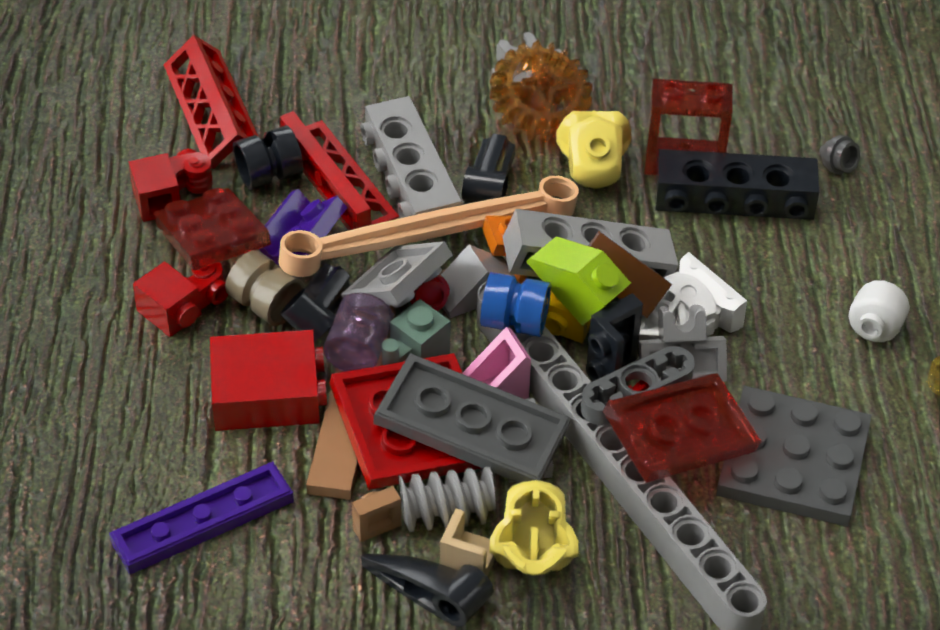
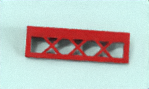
(216, 91)
(333, 182)

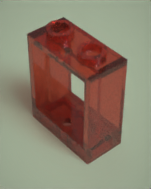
(675, 98)

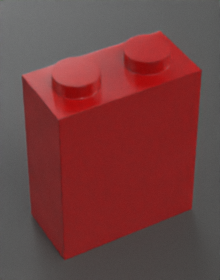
(266, 380)

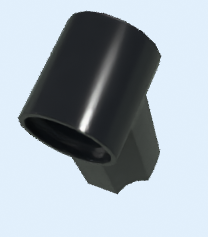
(490, 171)
(316, 303)

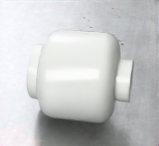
(879, 311)

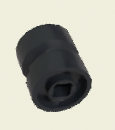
(272, 156)

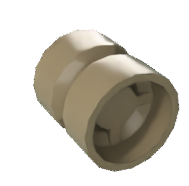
(262, 286)

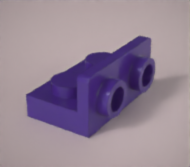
(301, 214)

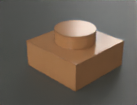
(376, 513)

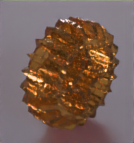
(524, 103)

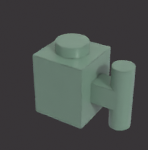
(418, 332)

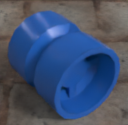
(515, 304)

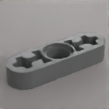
(646, 369)

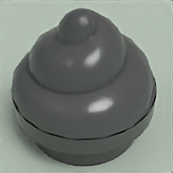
(840, 154)

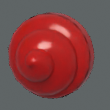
(433, 292)

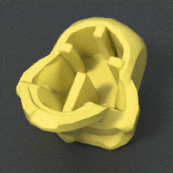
(594, 146)
(534, 530)

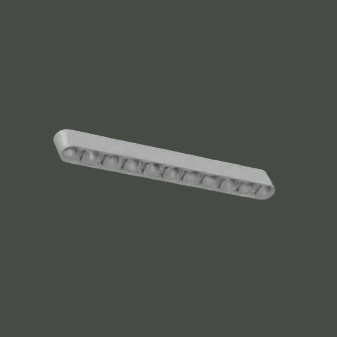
(654, 506)

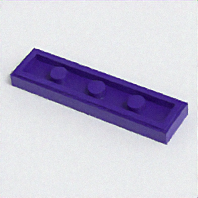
(201, 517)

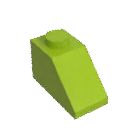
(578, 276)

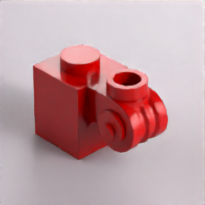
(160, 178)
(176, 300)

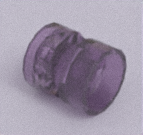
(358, 332)

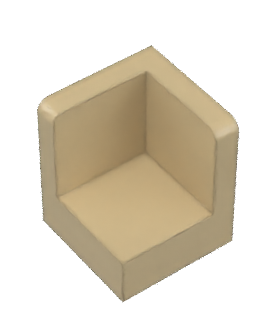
(463, 547)

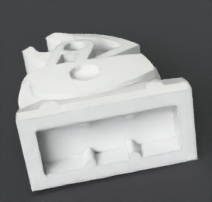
(701, 287)

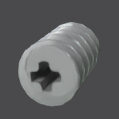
(443, 499)

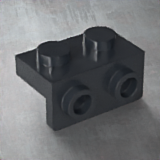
(614, 337)

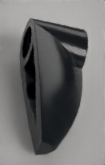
(435, 587)

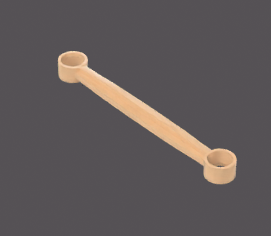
(420, 226)

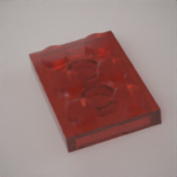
(211, 228)
(681, 427)

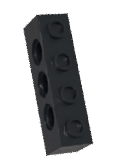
(736, 184)

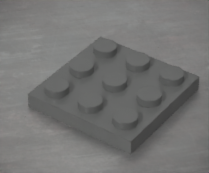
(805, 457)

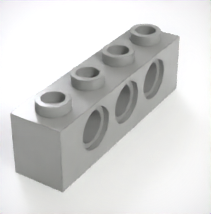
(407, 158)
(532, 230)

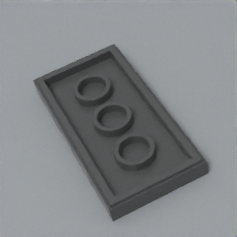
(472, 420)

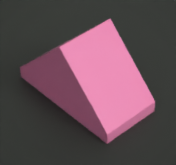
(503, 365)

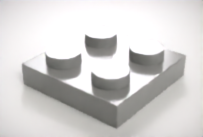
(402, 272)

